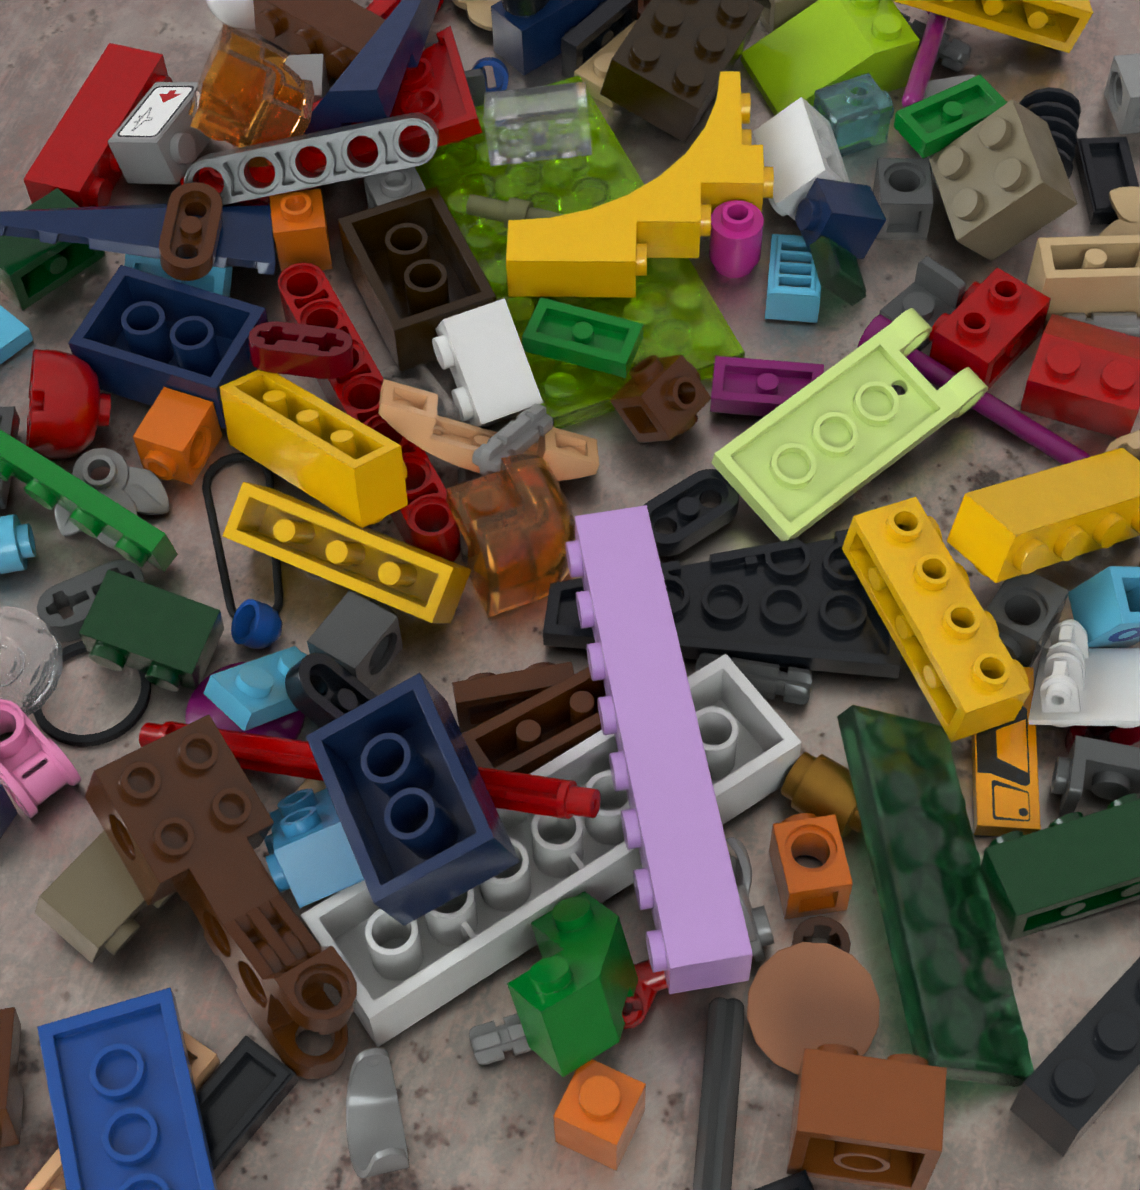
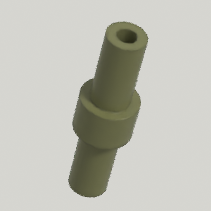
(503, 211)

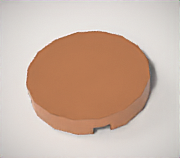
(811, 999)

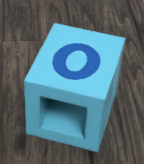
(1109, 607)

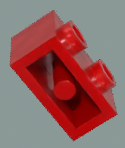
(990, 327)

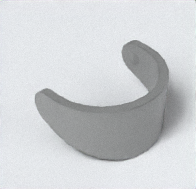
(374, 1116)

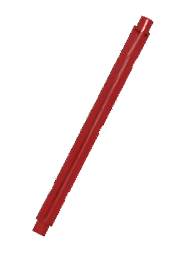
(507, 789)

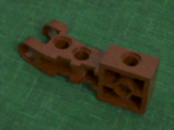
(191, 827)

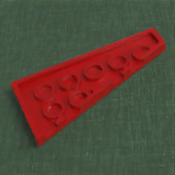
(432, 88)

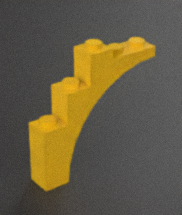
(609, 245)

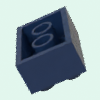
(167, 335)
(411, 800)

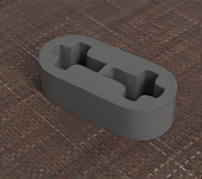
(79, 595)

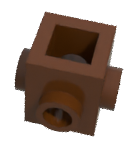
(661, 398)

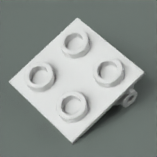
(1085, 683)

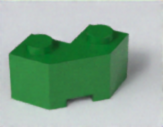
(579, 987)

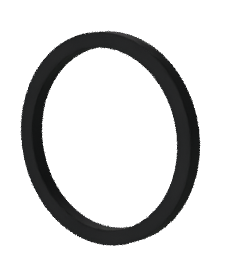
(104, 736)

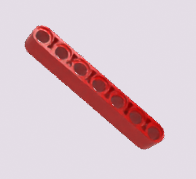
(312, 301)

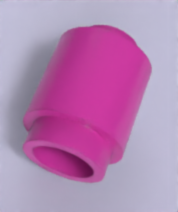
(736, 238)

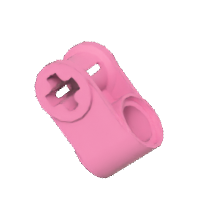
(29, 762)

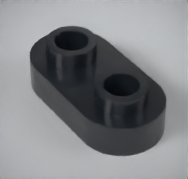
(682, 511)
(324, 689)

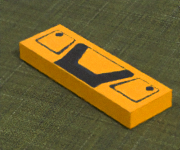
(1007, 775)

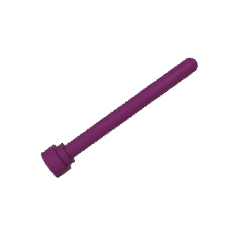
(924, 59)
(989, 405)

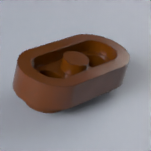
(191, 236)

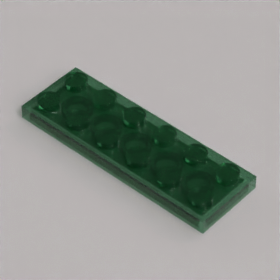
(934, 899)

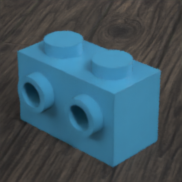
(310, 848)

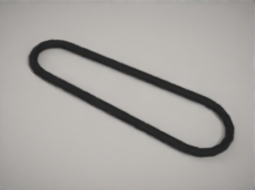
(276, 564)

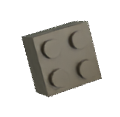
(1002, 181)

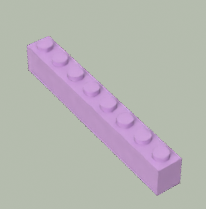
(660, 754)

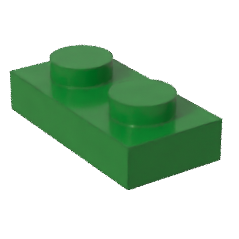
(947, 115)
(582, 337)

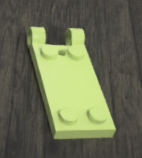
(842, 430)

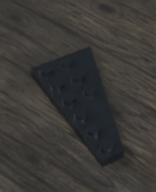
(761, 604)

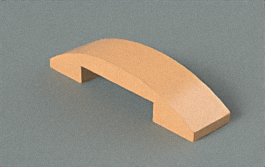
(415, 417)

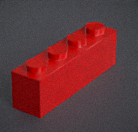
(78, 150)

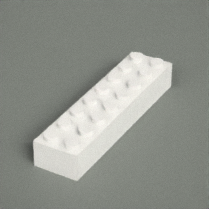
(430, 961)

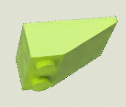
(831, 45)

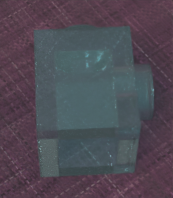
(856, 112)

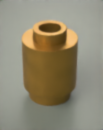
(823, 789)

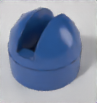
(500, 73)
(256, 625)

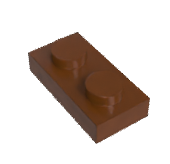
(490, 694)

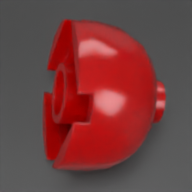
(63, 405)

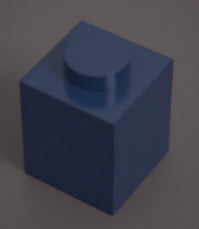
(843, 213)

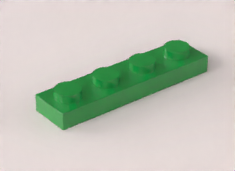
(90, 509)

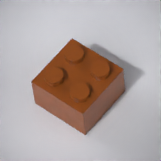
(867, 1118)

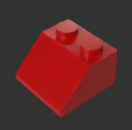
(1085, 377)

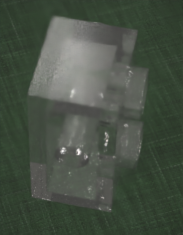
(537, 123)

